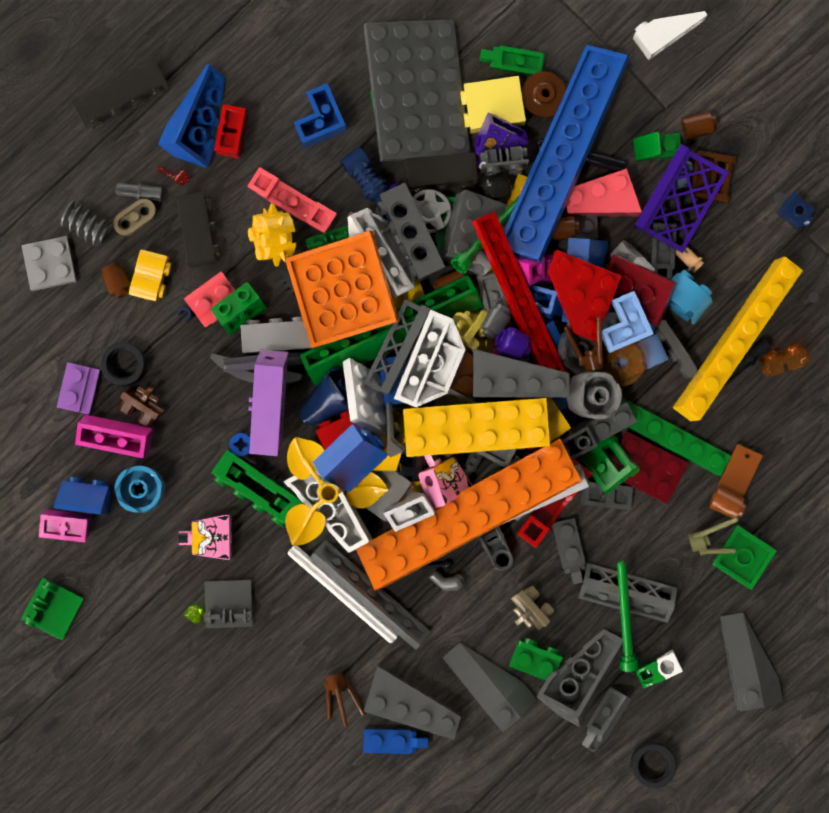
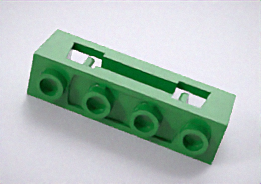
(226, 467)

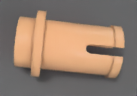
(690, 259)

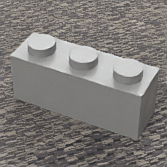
(274, 336)

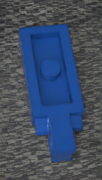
(392, 741)

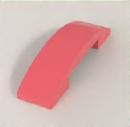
(292, 201)

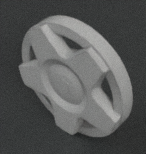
(432, 210)

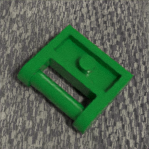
(604, 469)

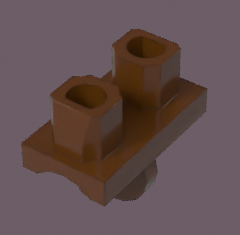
(143, 401)

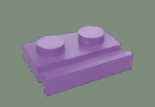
(79, 388)

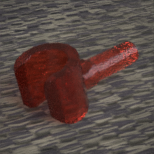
(180, 178)

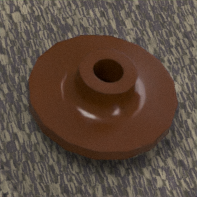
(533, 98)

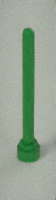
(463, 261)
(629, 661)

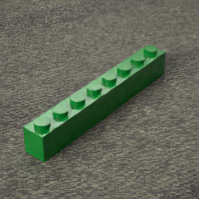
(364, 347)

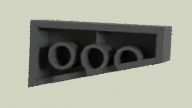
(510, 377)
(403, 703)

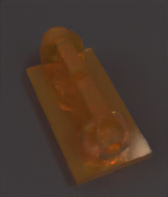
(793, 356)

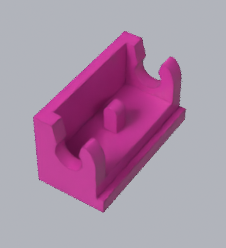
(64, 525)

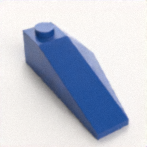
(193, 125)

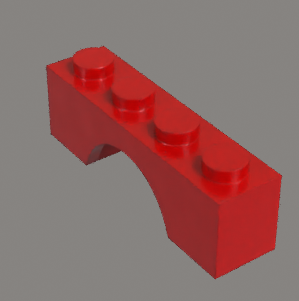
(541, 520)

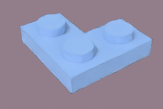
(632, 324)

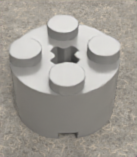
(594, 395)

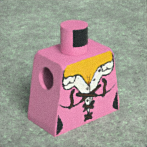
(443, 480)
(210, 537)

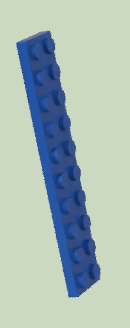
(564, 151)

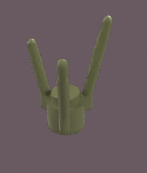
(700, 540)

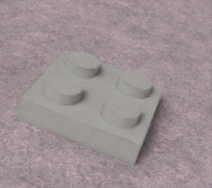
(49, 263)

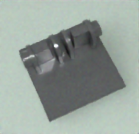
(514, 167)
(228, 604)

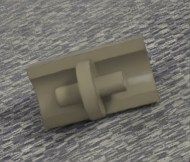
(528, 611)

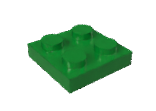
(749, 560)

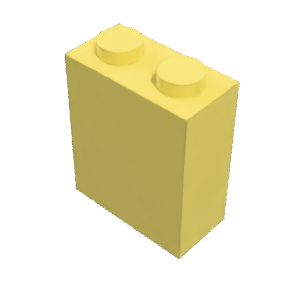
(497, 96)

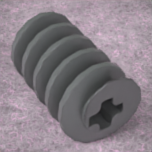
(85, 225)

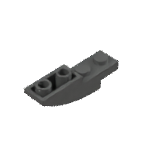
(591, 431)

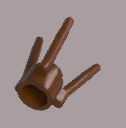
(593, 357)
(336, 684)

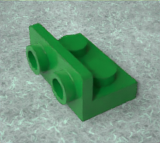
(238, 308)
(535, 660)

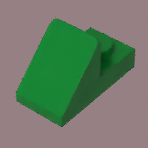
(656, 146)

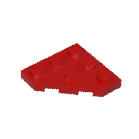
(583, 291)

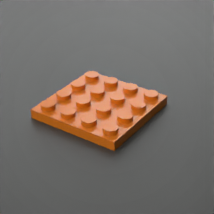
(342, 289)

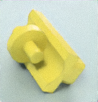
(468, 325)

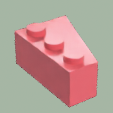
(604, 196)

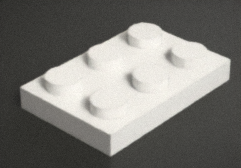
(364, 403)

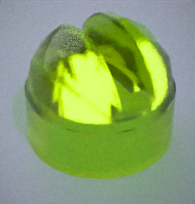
(194, 614)

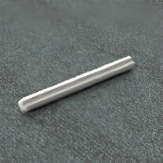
(343, 594)

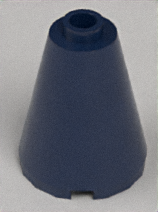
(327, 399)

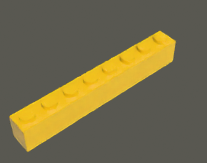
(737, 339)

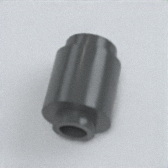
(496, 320)

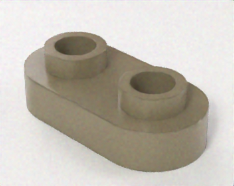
(134, 216)

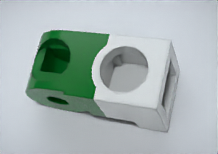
(659, 669)

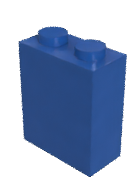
(351, 457)

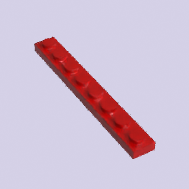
(516, 291)

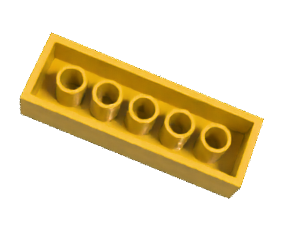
(476, 427)

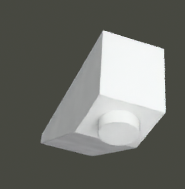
(663, 32)

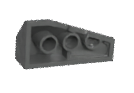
(751, 673)
(579, 680)
(496, 690)

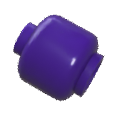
(512, 343)

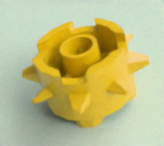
(272, 235)

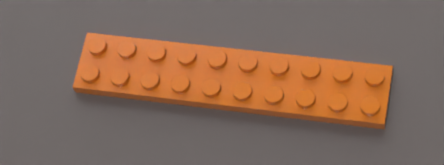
(470, 515)

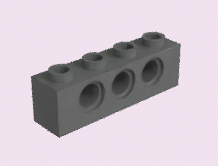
(401, 197)

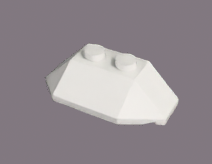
(394, 263)
(431, 361)

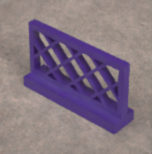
(661, 194)

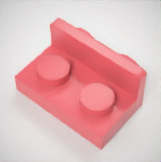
(208, 296)

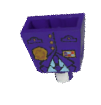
(497, 134)

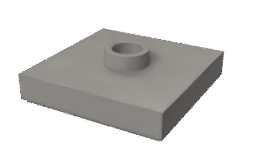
(397, 490)

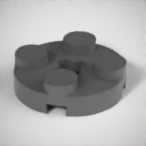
(567, 354)

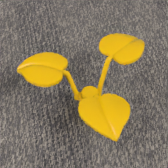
(304, 522)

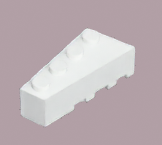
(340, 516)

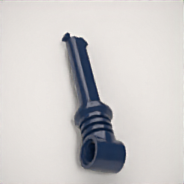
(359, 167)

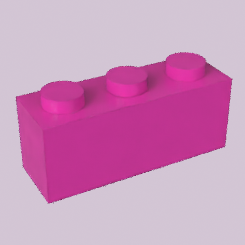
(114, 436)

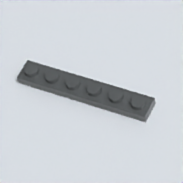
(377, 601)

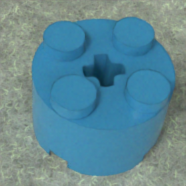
(689, 298)
(127, 493)

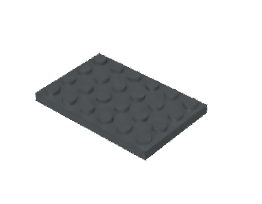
(416, 89)

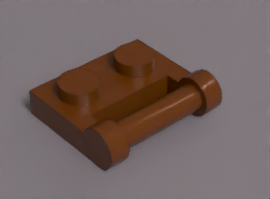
(697, 180)

